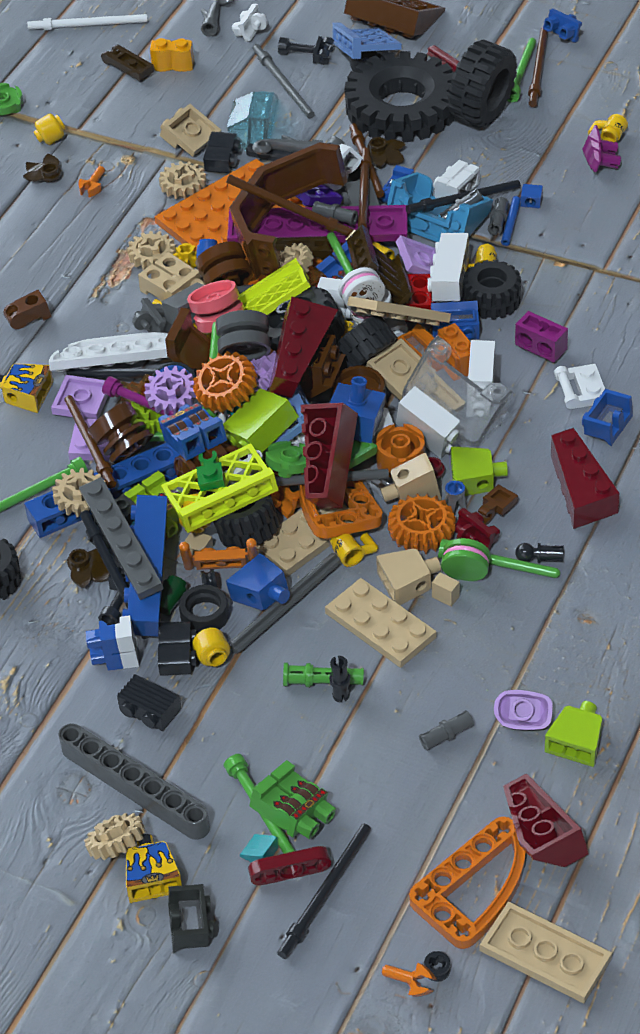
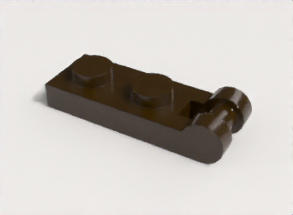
(128, 62)
(318, 246)

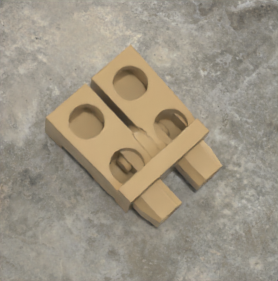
(169, 279)

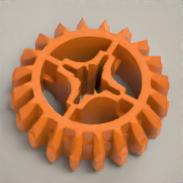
(225, 382)
(421, 522)

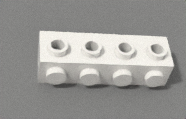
(449, 267)

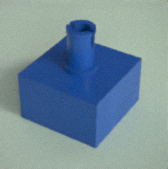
(366, 402)

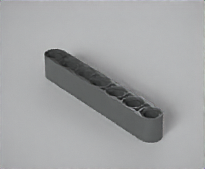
(146, 789)

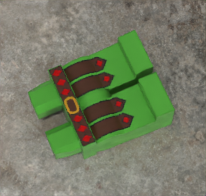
(292, 802)

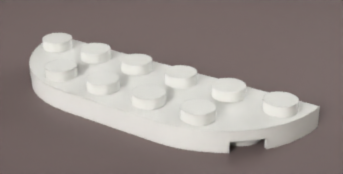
(110, 350)

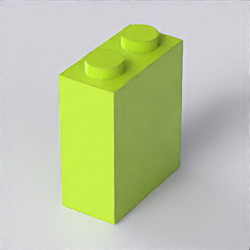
(260, 421)

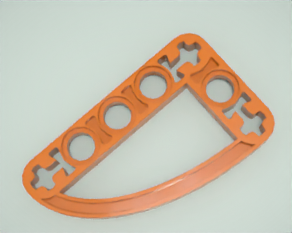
(332, 524)
(436, 897)

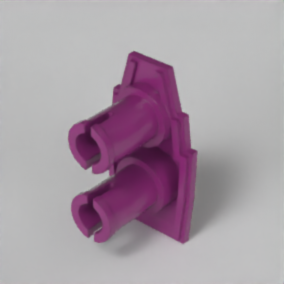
(600, 151)

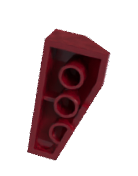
(542, 825)

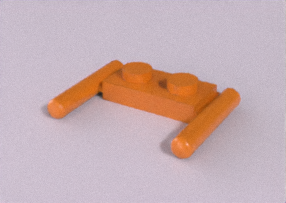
(218, 559)

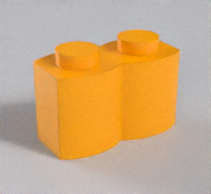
(172, 55)

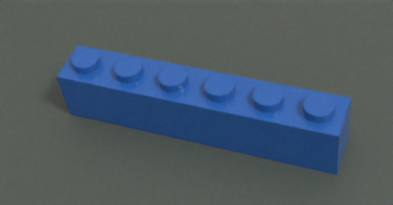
(150, 531)

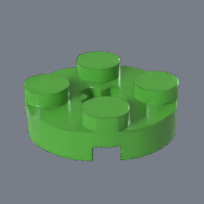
(11, 99)
(286, 458)

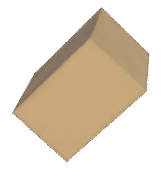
(199, 541)
(445, 589)

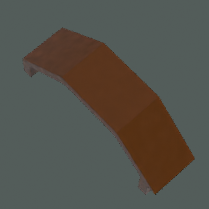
(286, 178)
(192, 348)

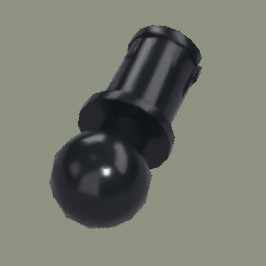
(527, 552)

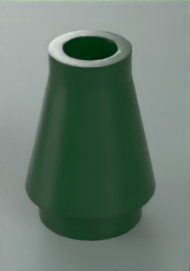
(171, 593)

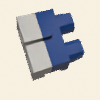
(113, 645)

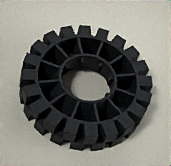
(393, 75)

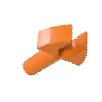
(91, 184)
(410, 978)

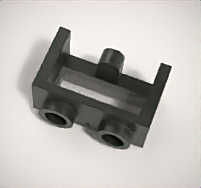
(188, 917)

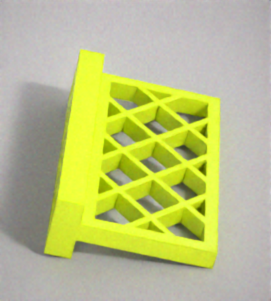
(276, 288)
(225, 499)

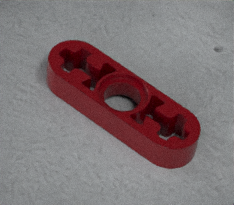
(303, 863)

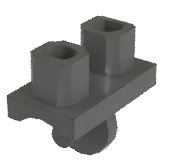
(151, 318)

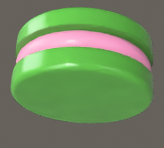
(465, 559)

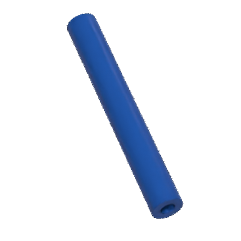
(510, 222)

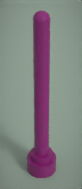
(114, 388)

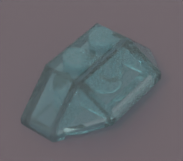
(253, 117)

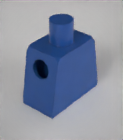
(258, 584)

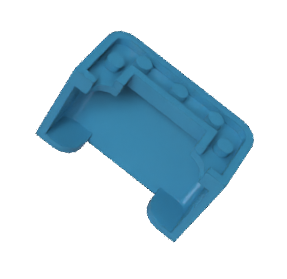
(417, 186)

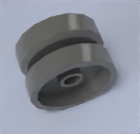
(243, 333)

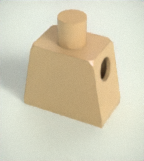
(412, 478)
(406, 574)

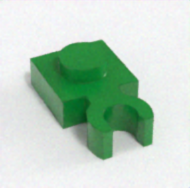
(210, 473)

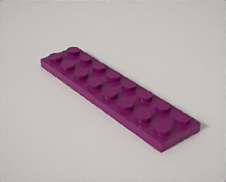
(383, 223)

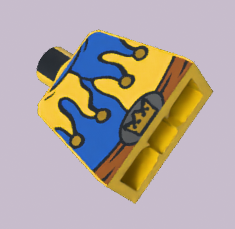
(26, 385)
(150, 870)

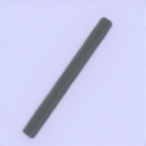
(277, 609)

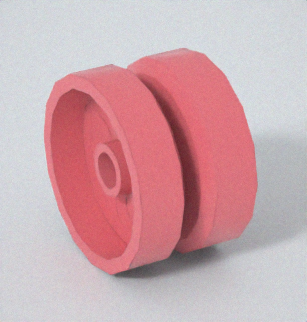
(213, 301)

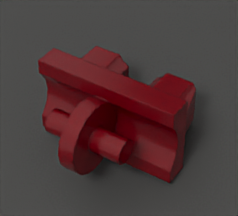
(472, 527)

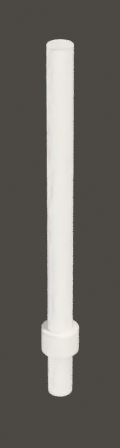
(48, 23)

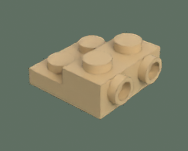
(188, 130)

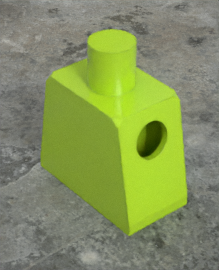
(475, 469)
(576, 734)

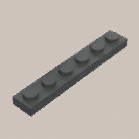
(121, 538)

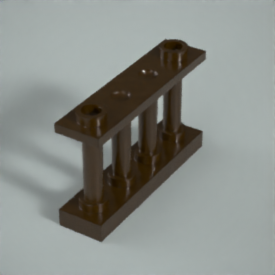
(390, 271)

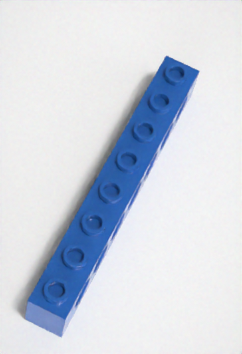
(46, 517)

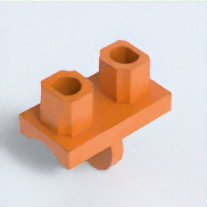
(286, 500)

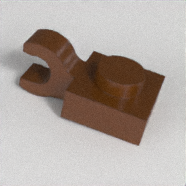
(498, 501)

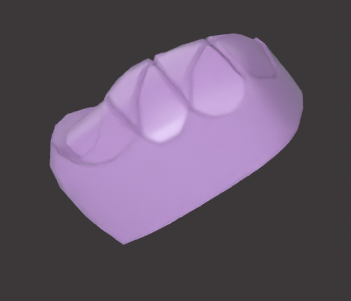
(523, 710)

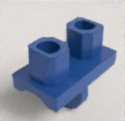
(564, 25)

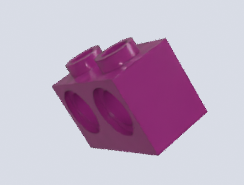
(541, 336)

